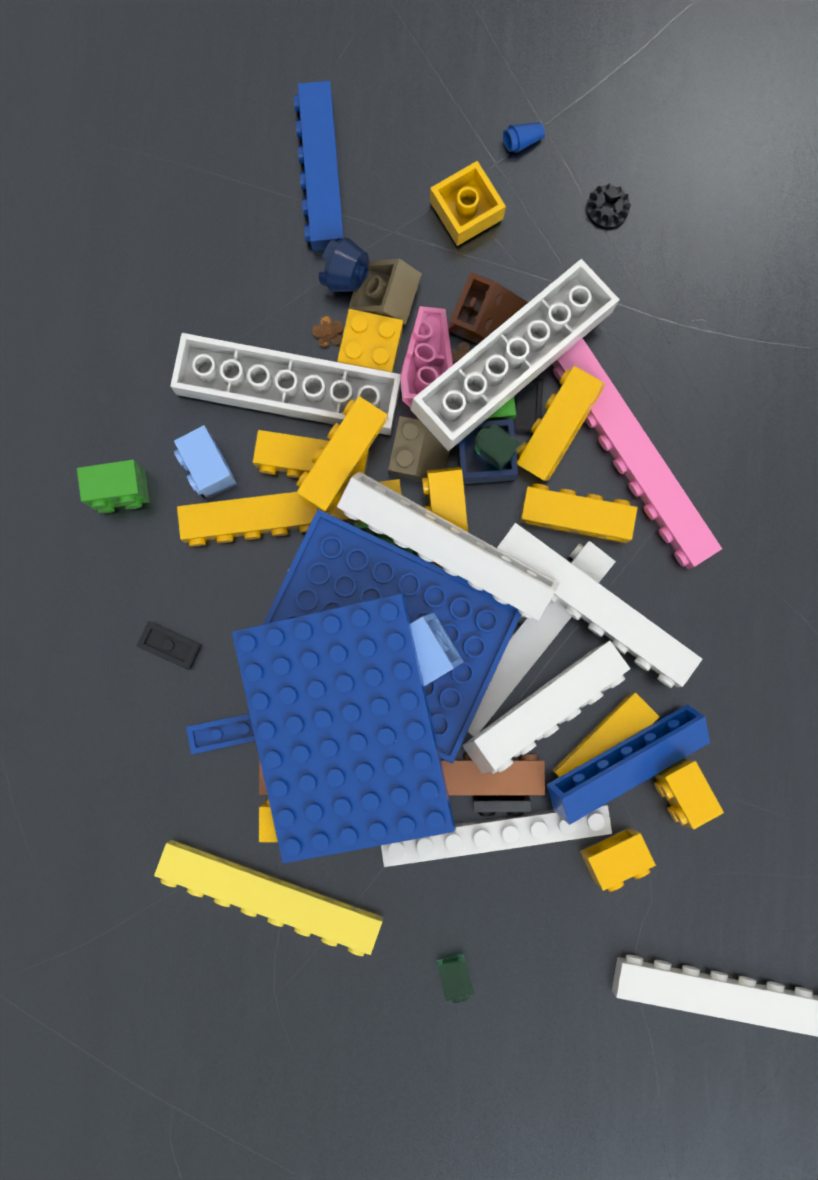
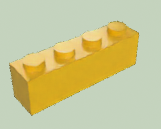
(560, 423)
(291, 454)
(342, 454)
(446, 496)
(578, 514)
(621, 723)

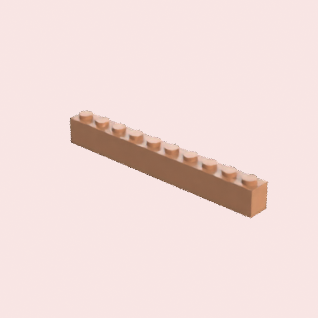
(463, 777)

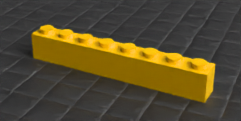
(254, 516)

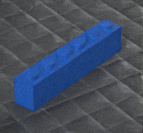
(320, 164)
(628, 764)

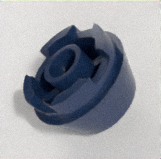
(345, 266)

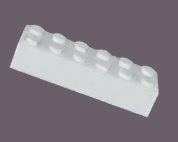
(545, 708)

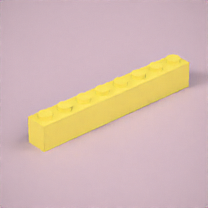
(268, 897)

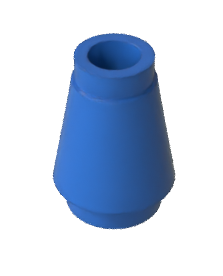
(522, 135)

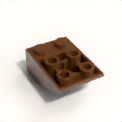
(483, 308)

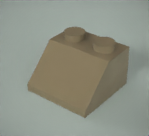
(387, 289)
(415, 451)

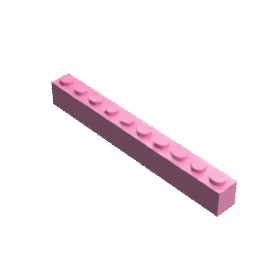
(642, 464)

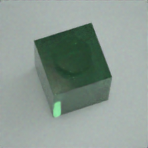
(496, 445)
(455, 978)

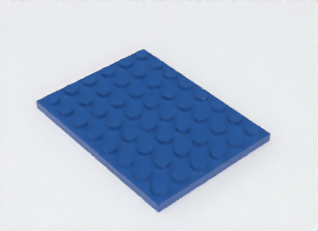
(349, 566)
(344, 730)

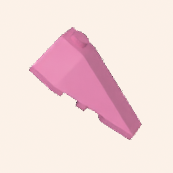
(427, 352)

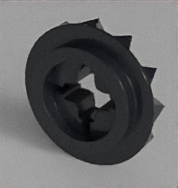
(606, 216)

